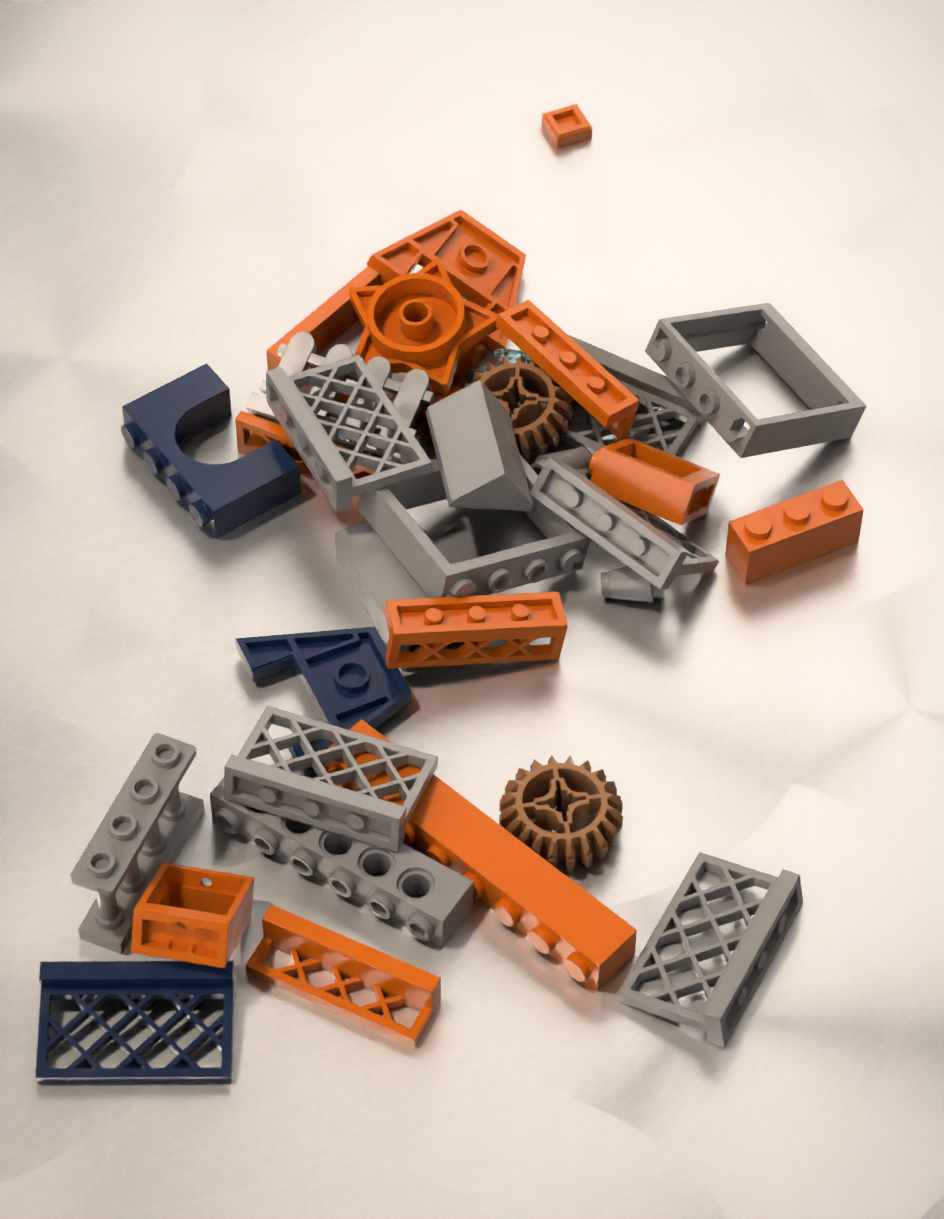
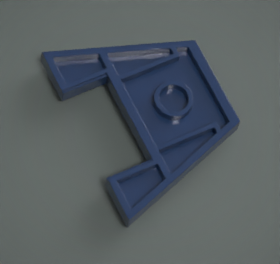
(340, 672)

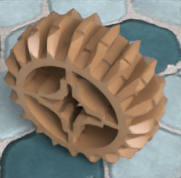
(537, 418)
(583, 797)

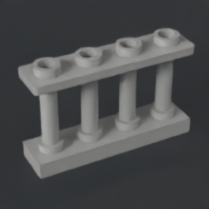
(138, 834)

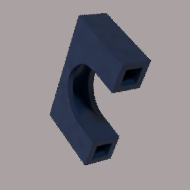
(216, 494)

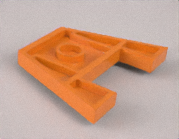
(474, 257)

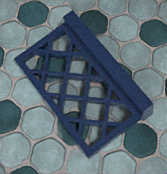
(129, 982)

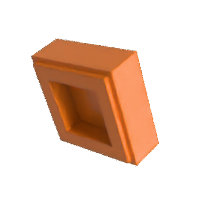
(566, 125)

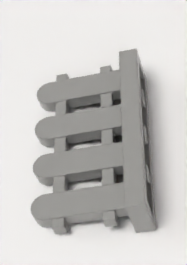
(409, 394)

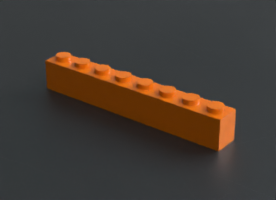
(509, 876)

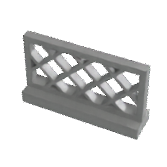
(653, 391)
(316, 438)
(623, 530)
(318, 799)
(744, 967)

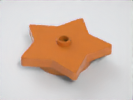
(419, 323)

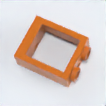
(653, 480)
(211, 914)

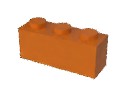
(794, 531)

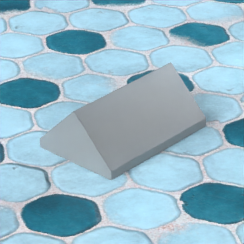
(478, 451)

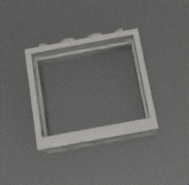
(832, 402)
(485, 575)

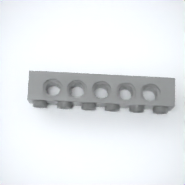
(433, 917)

